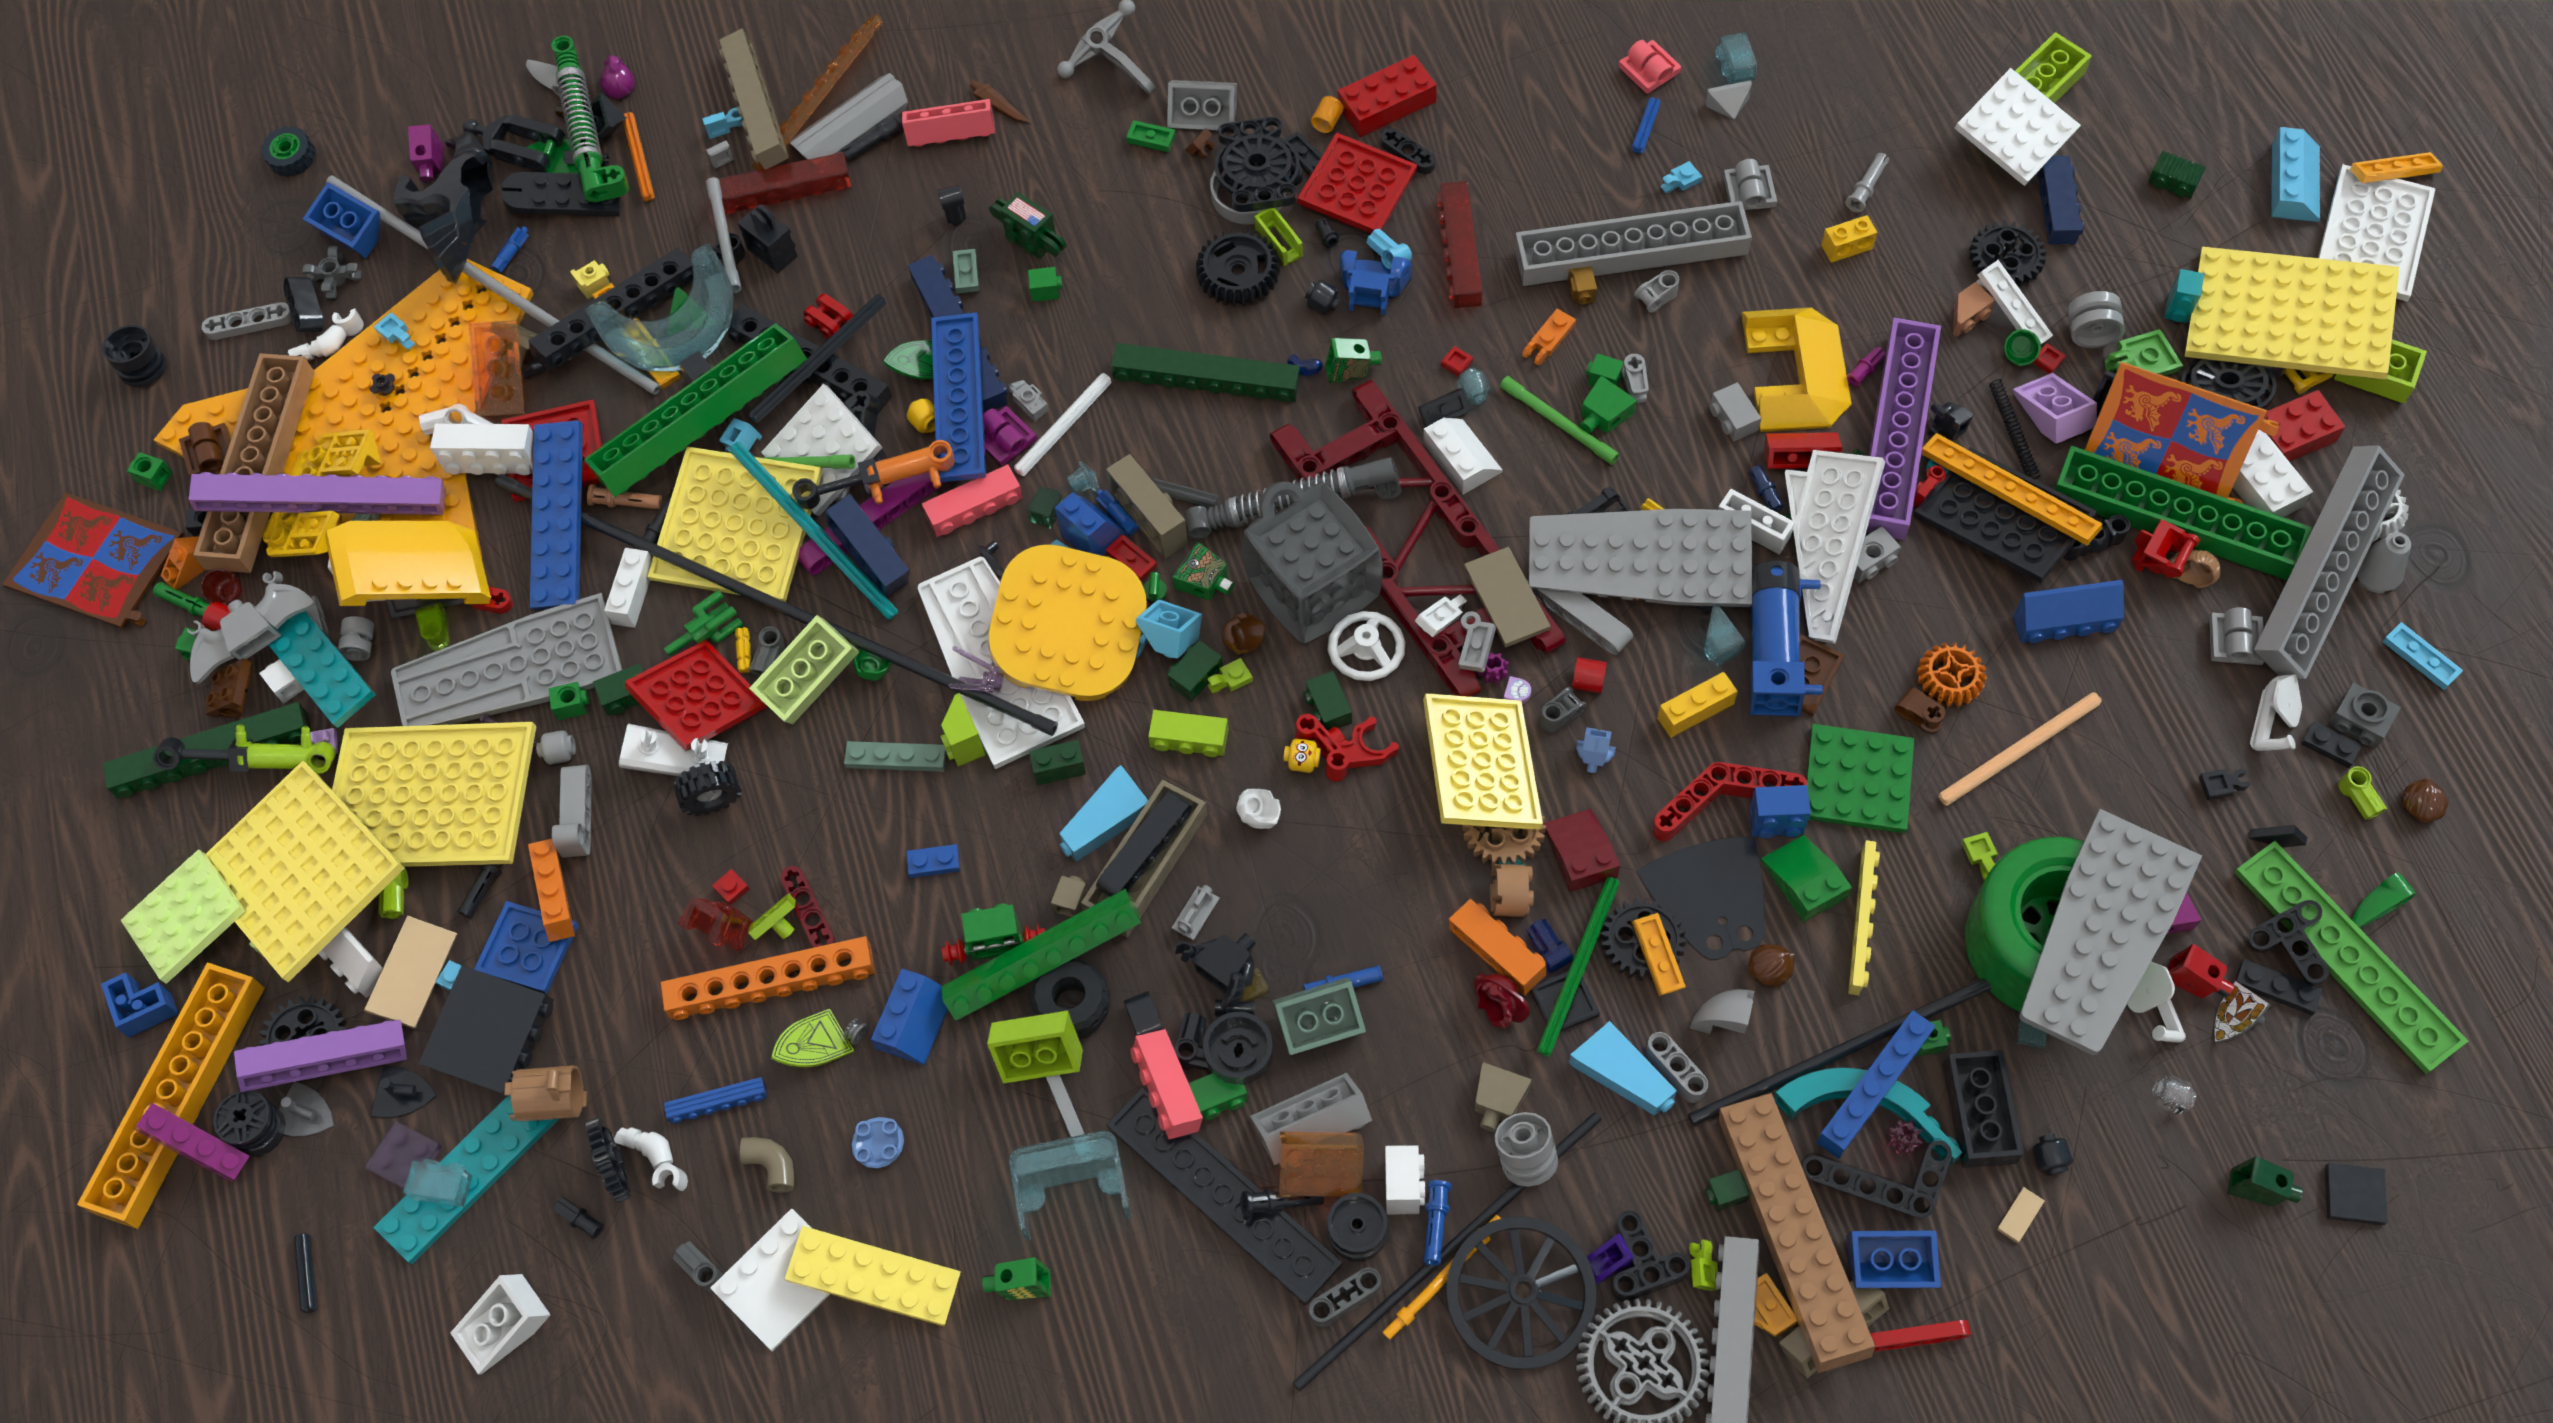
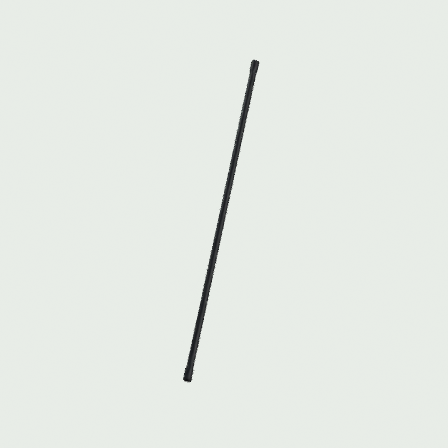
(1034, 720)

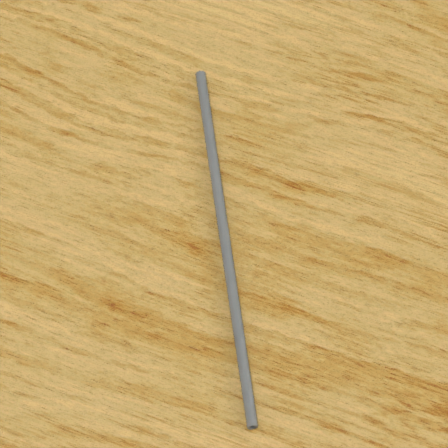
(503, 291)

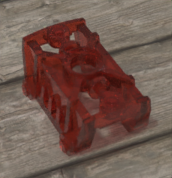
(719, 920)

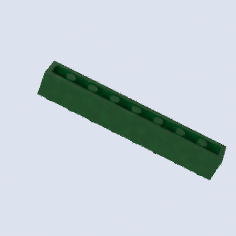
(1205, 372)
(139, 772)

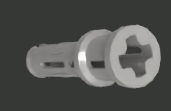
(1864, 189)

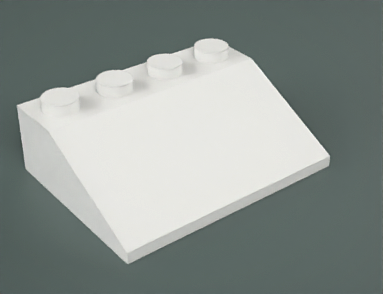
(758, 1288)

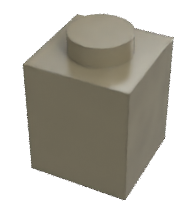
(1069, 896)

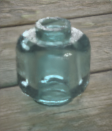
(1474, 385)

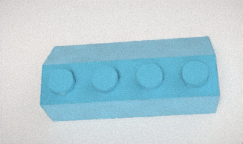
(2295, 176)

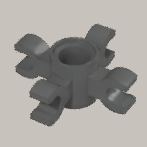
(332, 272)

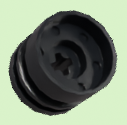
(134, 355)
(258, 1132)

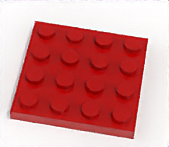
(1357, 184)
(584, 412)
(695, 694)

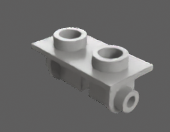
(1196, 912)

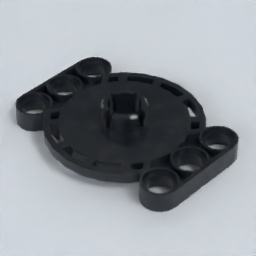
(1273, 168)
(2249, 379)

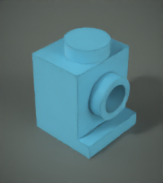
(739, 432)

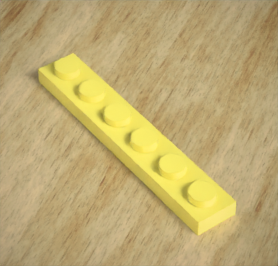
(1864, 907)

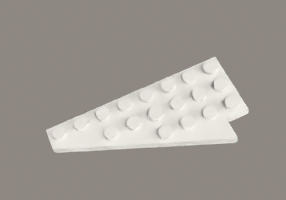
(1831, 521)

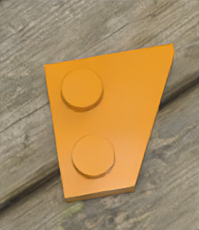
(1772, 1310)

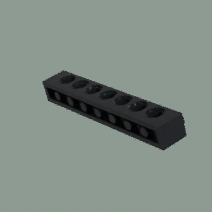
(628, 298)
(748, 324)

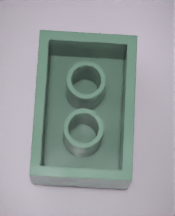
(1319, 1016)

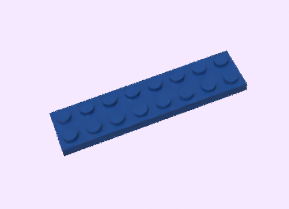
(959, 394)
(556, 514)

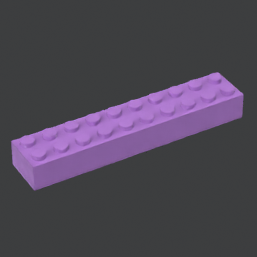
(1902, 421)

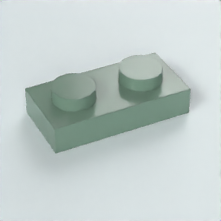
(965, 271)

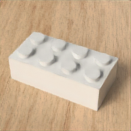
(484, 448)
(2269, 480)

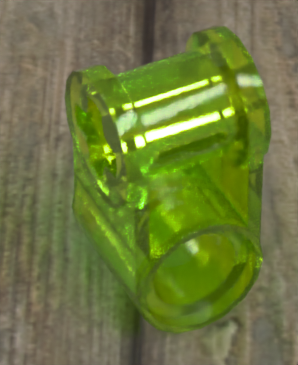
(433, 625)

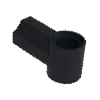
(952, 203)

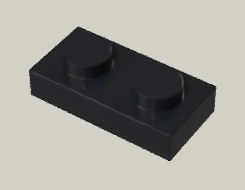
(1447, 406)
(2331, 744)

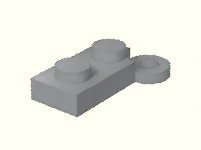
(1477, 643)

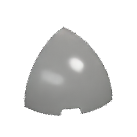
(1725, 1010)

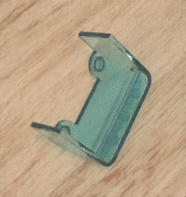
(1062, 1163)

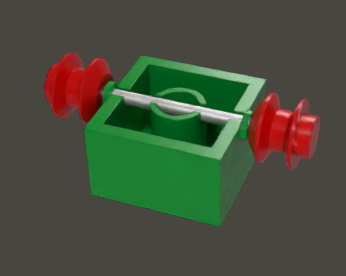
(988, 934)

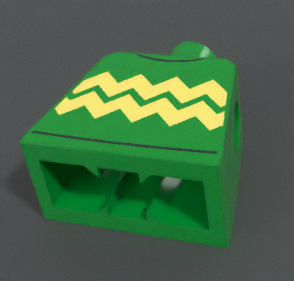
(1019, 1280)

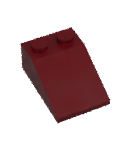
(1582, 850)

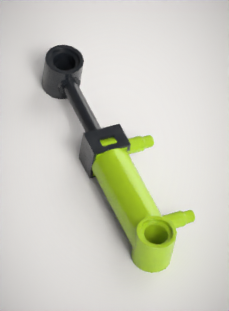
(245, 754)

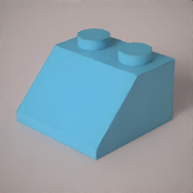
(1170, 628)

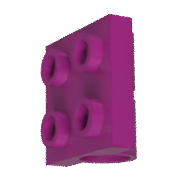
(1005, 435)

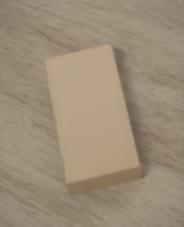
(2020, 1215)

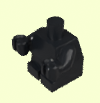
(1950, 419)

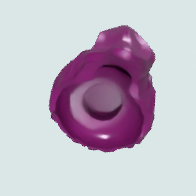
(616, 78)

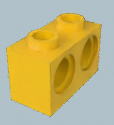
(1849, 238)

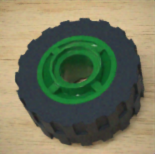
(288, 151)

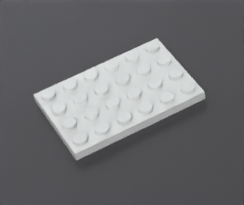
(2378, 225)

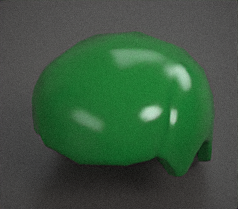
(2022, 347)
(870, 666)

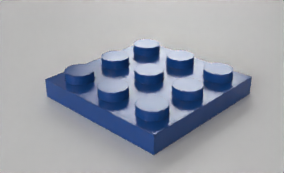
(521, 950)

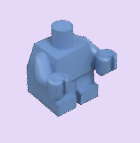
(1595, 748)

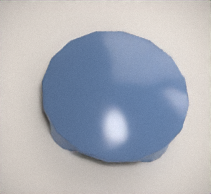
(877, 1142)

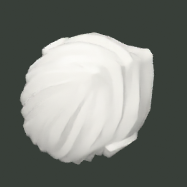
(1258, 808)

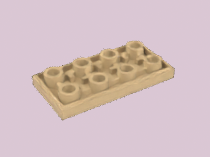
(411, 972)

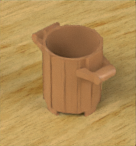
(546, 1093)

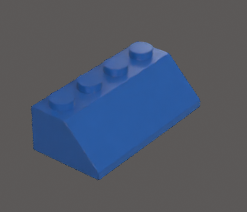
(2070, 611)

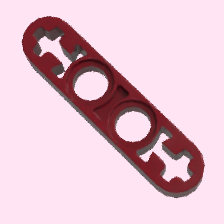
(808, 909)

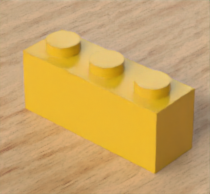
(1697, 704)

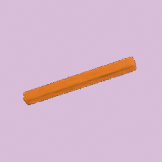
(638, 157)

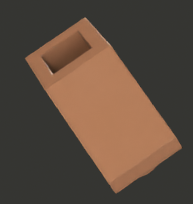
(1971, 307)

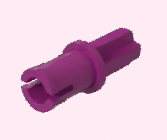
(1865, 366)

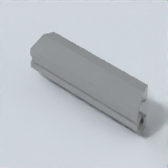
(853, 118)

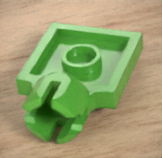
(2146, 351)

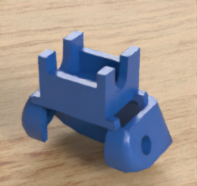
(1371, 281)

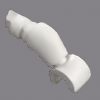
(332, 338)
(658, 1152)

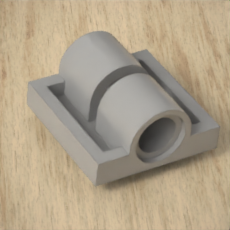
(1750, 185)
(2235, 636)

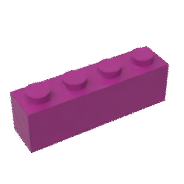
(191, 1142)

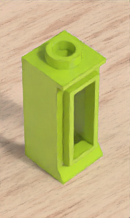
(1271, 218)

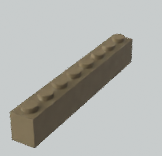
(753, 99)

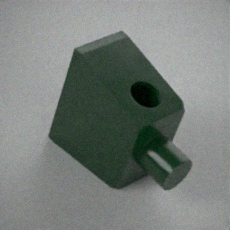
(2263, 1183)

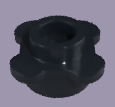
(385, 388)

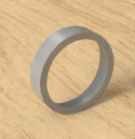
(1228, 213)

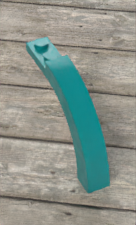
(1839, 1084)

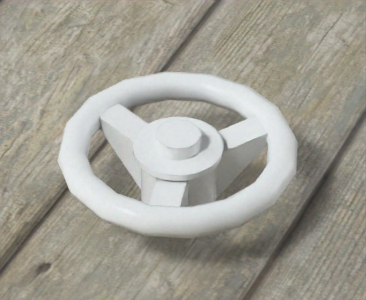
(1366, 645)

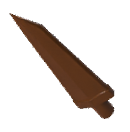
(997, 101)

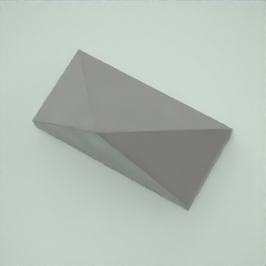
(1729, 98)

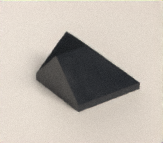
(606, 117)

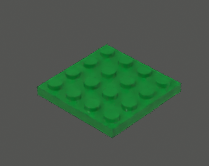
(1859, 778)

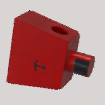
(2199, 973)

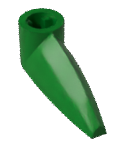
(2384, 899)

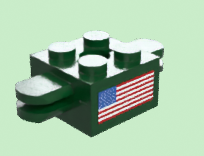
(1028, 225)

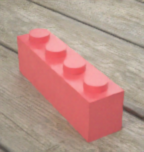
(948, 123)
(972, 501)
(1166, 1084)

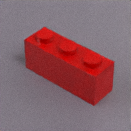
(1796, 449)

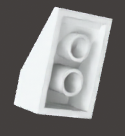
(499, 1321)

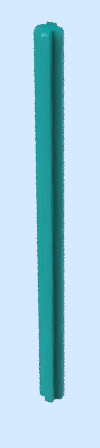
(813, 530)

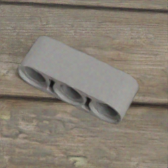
(1678, 1080)

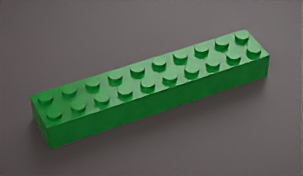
(695, 409)
(2222, 525)

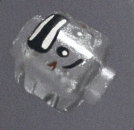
(2174, 1094)

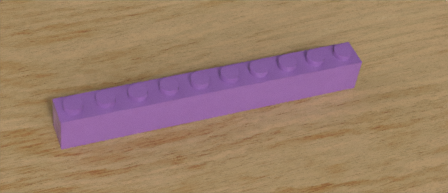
(317, 494)

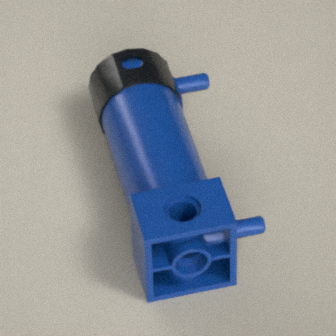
(1776, 671)

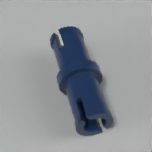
(1766, 488)

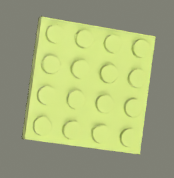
(182, 916)

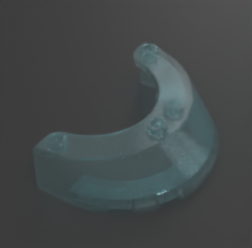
(667, 341)

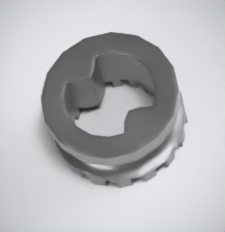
(856, 1031)

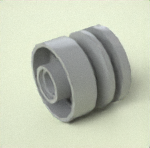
(1526, 1149)

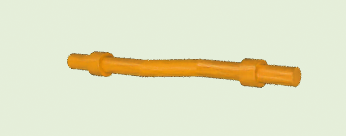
(1406, 1314)

